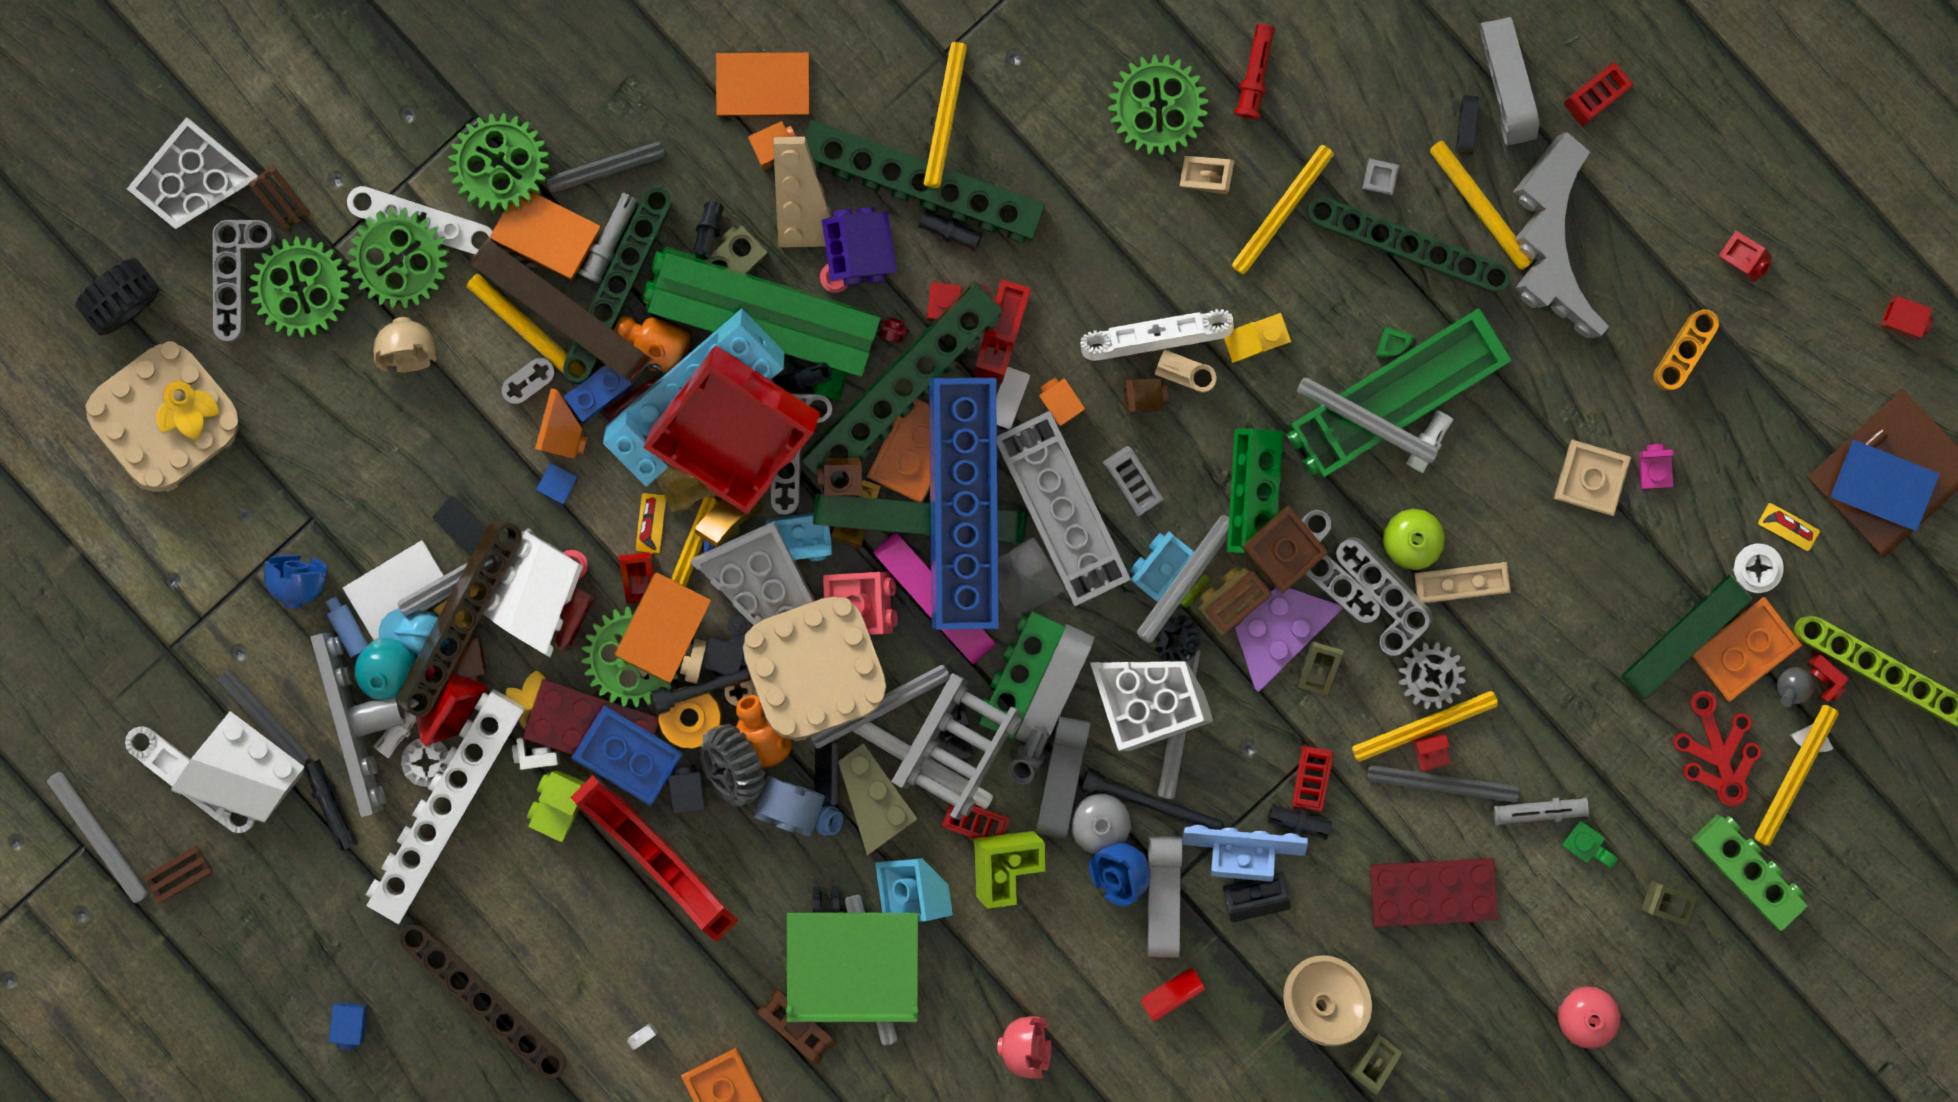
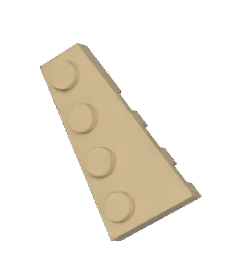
(798, 195)

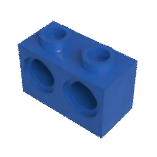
(597, 392)

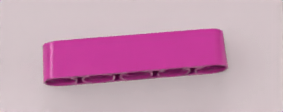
(916, 579)

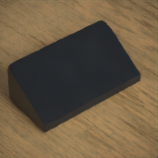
(460, 524)
(827, 772)
(1256, 898)

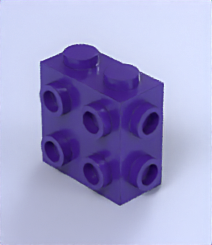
(859, 246)

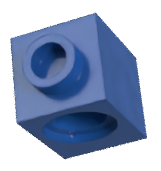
(348, 1025)

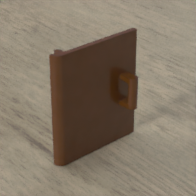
(1910, 434)

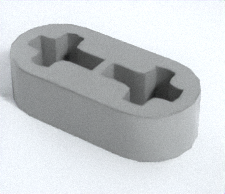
(524, 375)

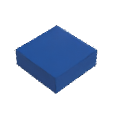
(557, 483)

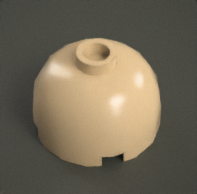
(404, 346)

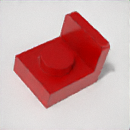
(1746, 256)
(940, 298)
(1824, 672)
(1432, 752)

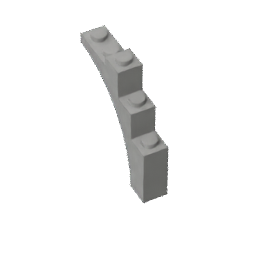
(1543, 237)

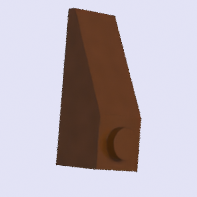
(1144, 396)

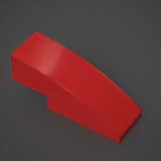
(1000, 340)

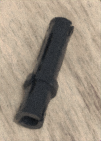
(331, 808)

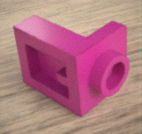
(1656, 467)

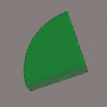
(1393, 343)

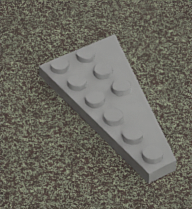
(756, 574)

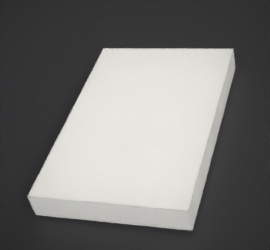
(397, 578)

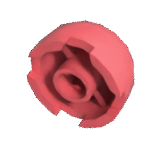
(1577, 1012)
(1025, 1047)

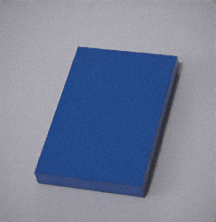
(1884, 485)
(627, 755)

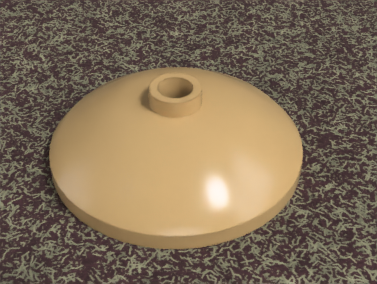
(1339, 992)

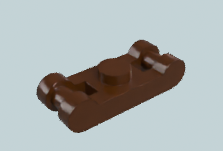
(796, 1032)

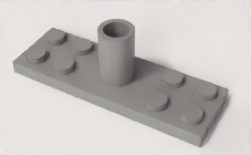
(355, 721)

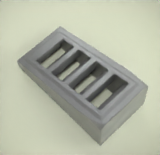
(1119, 458)

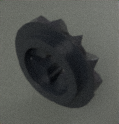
(1189, 636)

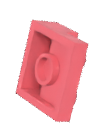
(871, 596)

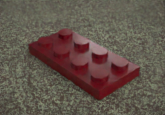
(565, 714)
(1433, 892)

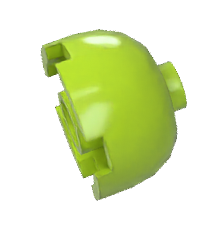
(1401, 534)

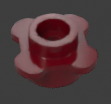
(893, 329)

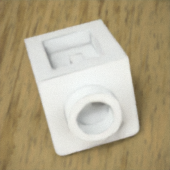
(539, 758)

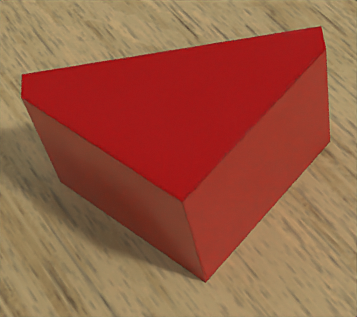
(636, 575)

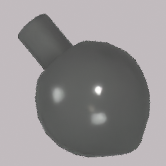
(1795, 686)

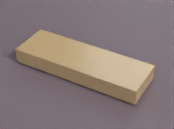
(1462, 582)

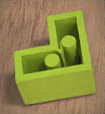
(556, 809)
(1000, 860)

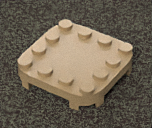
(125, 418)
(814, 668)

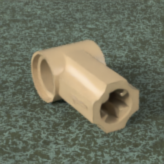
(1182, 371)

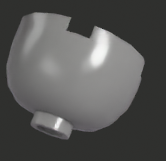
(1099, 822)

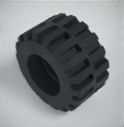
(117, 296)

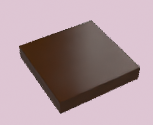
(1284, 549)

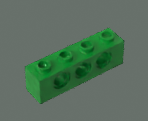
(1250, 476)
(1049, 635)

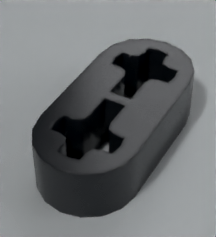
(1467, 124)

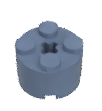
(789, 806)

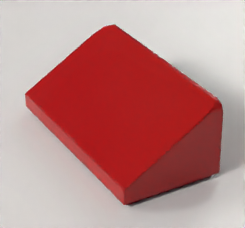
(1172, 994)

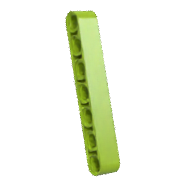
(1879, 665)

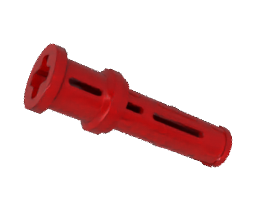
(1253, 87)

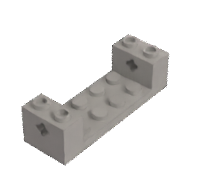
(1062, 508)

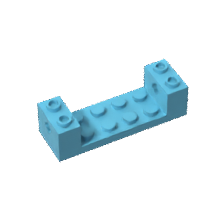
(629, 430)

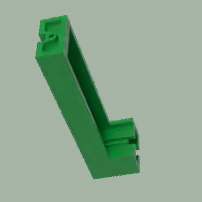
(795, 319)
(1401, 392)

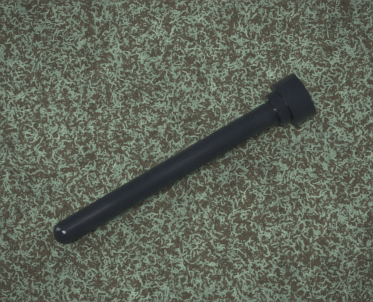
(666, 699)
(1095, 783)

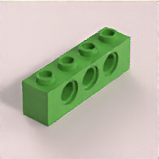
(1777, 912)

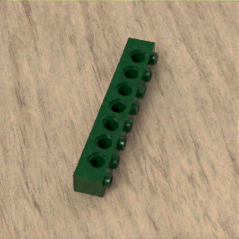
(1028, 210)
(974, 300)

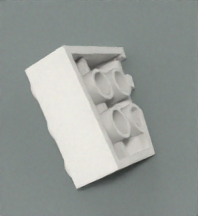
(189, 175)
(534, 592)
(1150, 701)
(239, 771)

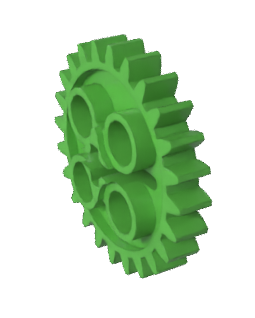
(1185, 103)
(481, 184)
(381, 236)
(273, 296)
(608, 672)

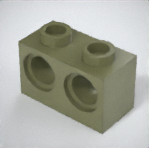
(726, 253)

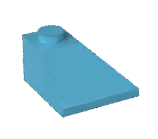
(913, 888)

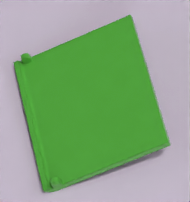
(852, 967)

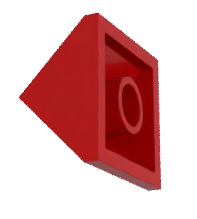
(450, 709)

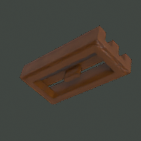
(294, 216)
(1258, 585)
(154, 887)

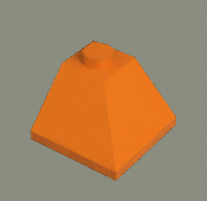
(561, 429)

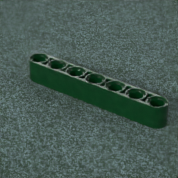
(1423, 245)
(620, 270)
(899, 516)

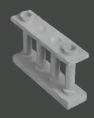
(941, 720)

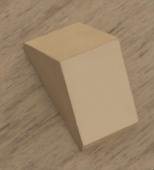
(1207, 174)

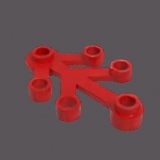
(1719, 754)

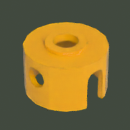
(709, 716)

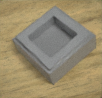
(1380, 177)

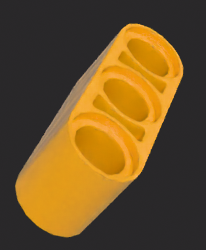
(1699, 342)

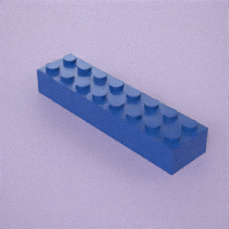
(963, 503)

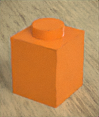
(1060, 401)

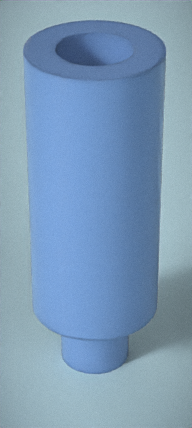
(346, 627)

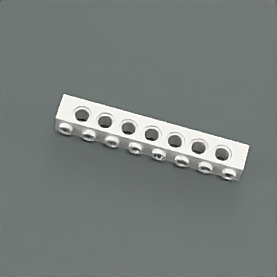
(395, 904)

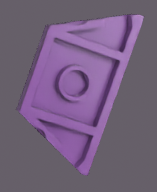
(1280, 630)

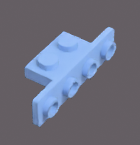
(1244, 853)

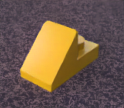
(1257, 337)

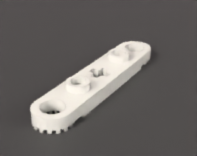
(455, 229)
(1140, 336)
(169, 764)

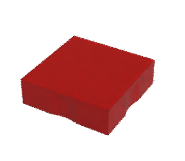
(731, 429)

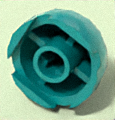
(383, 668)

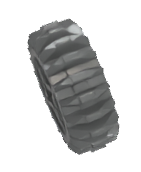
(732, 765)

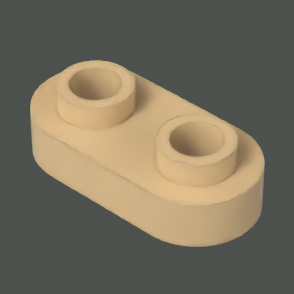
(693, 660)

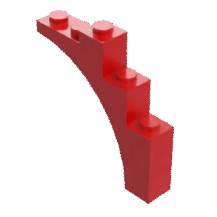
(656, 856)

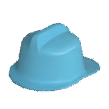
(410, 629)

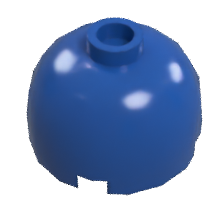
(294, 580)
(1120, 872)

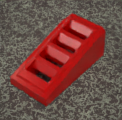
(1582, 105)
(1315, 752)
(1003, 822)

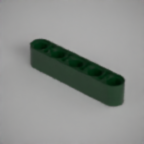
(1686, 637)

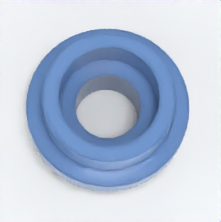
(829, 821)

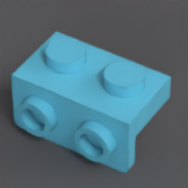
(804, 537)
(1161, 566)

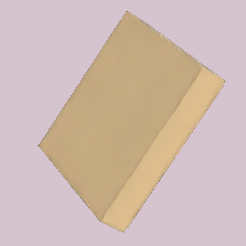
(1592, 477)

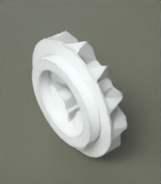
(1767, 556)
(414, 752)

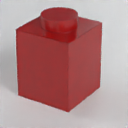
(1907, 318)

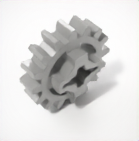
(1443, 667)

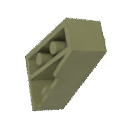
(875, 799)

